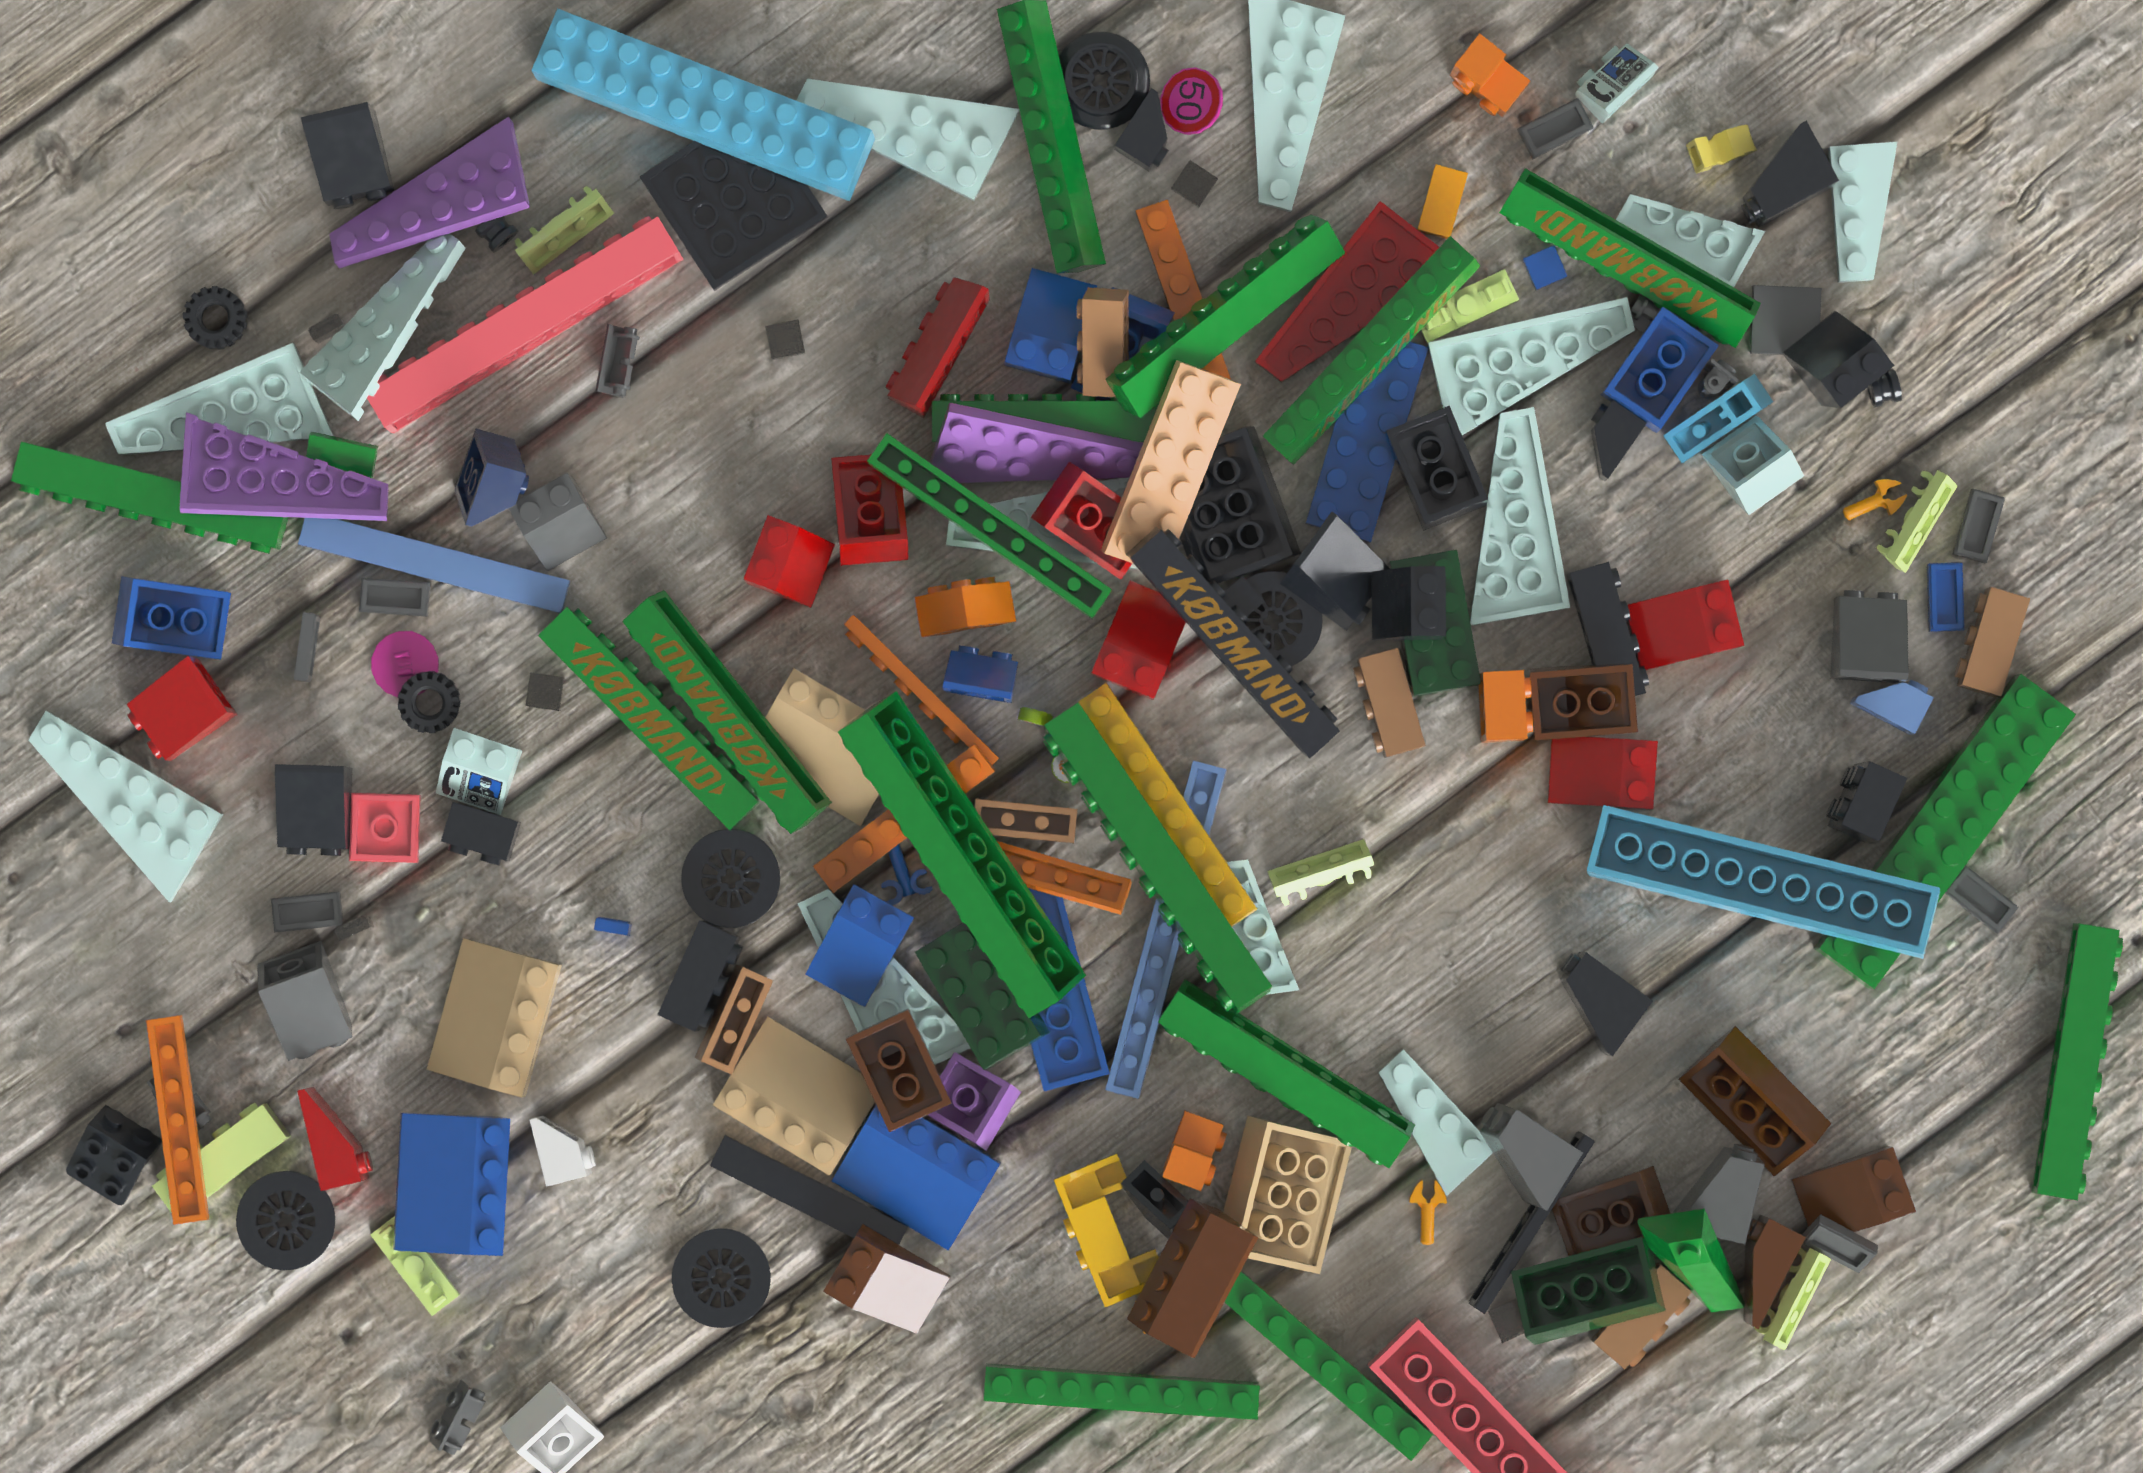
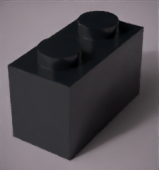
(481, 833)

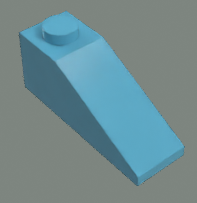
(1718, 418)

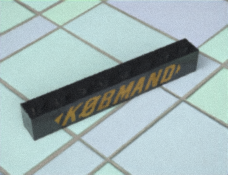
(1233, 642)

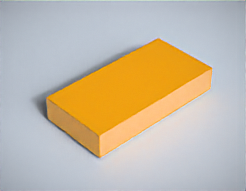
(1442, 201)

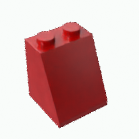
(789, 561)
(180, 709)

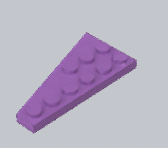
(456, 193)
(1004, 448)
(259, 478)

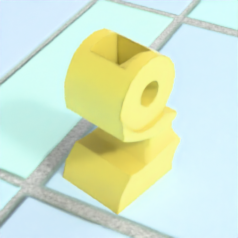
(1720, 148)

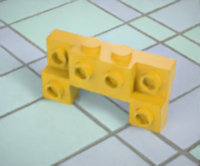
(1097, 1233)

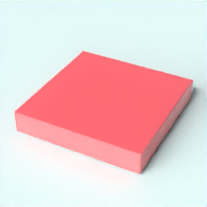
(384, 827)

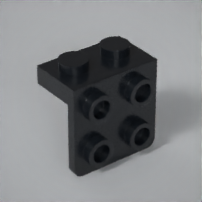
(112, 1154)

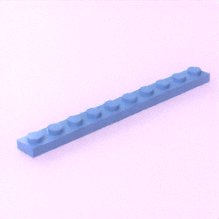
(1158, 958)

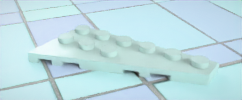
(1289, 71)
(928, 134)
(378, 332)
(255, 399)
(1519, 548)

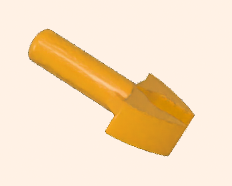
(1876, 501)
(1427, 1209)

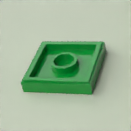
(343, 453)

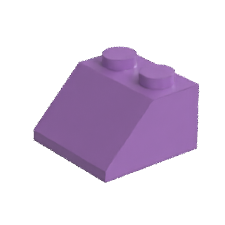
(977, 1100)

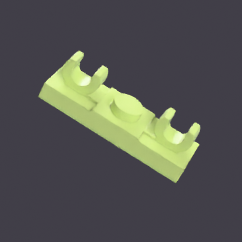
(563, 230)
(1471, 305)
(1919, 520)
(1321, 870)
(417, 1270)
(1795, 1298)

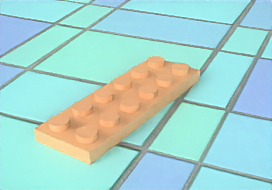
(1172, 457)

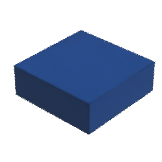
(1544, 267)
(613, 926)

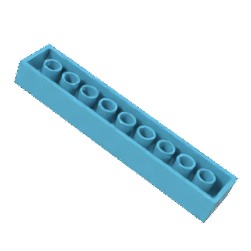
(703, 104)
(1763, 881)

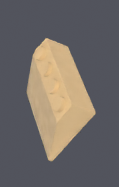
(809, 723)
(494, 1017)
(797, 1096)
(1287, 1191)

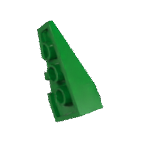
(1694, 1255)

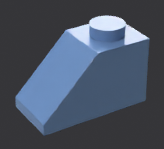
(1898, 705)

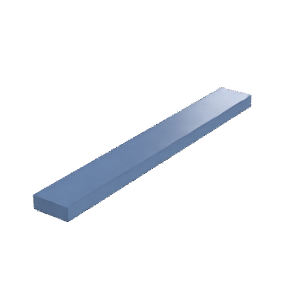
(435, 563)

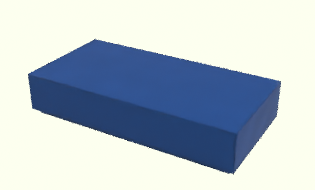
(1945, 597)

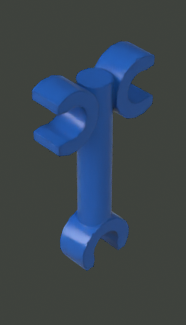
(906, 885)

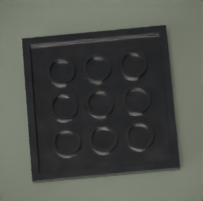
(729, 209)

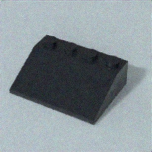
(1238, 512)

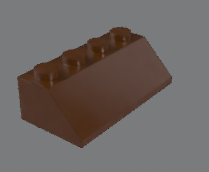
(1755, 1101)
(1192, 1277)

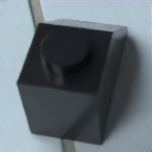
(1145, 135)
(1613, 435)
(1155, 1198)

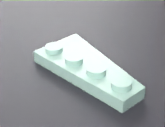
(1860, 205)
(1706, 242)
(1260, 934)
(1441, 1130)

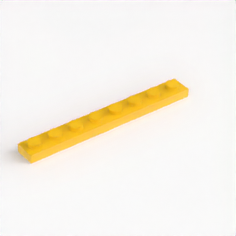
(1167, 803)

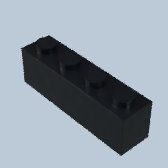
(1604, 620)

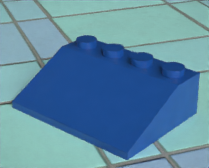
(917, 1175)
(451, 1184)

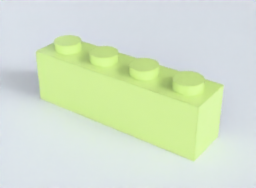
(234, 1149)

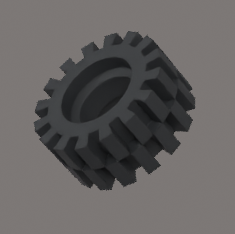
(224, 336)
(448, 693)

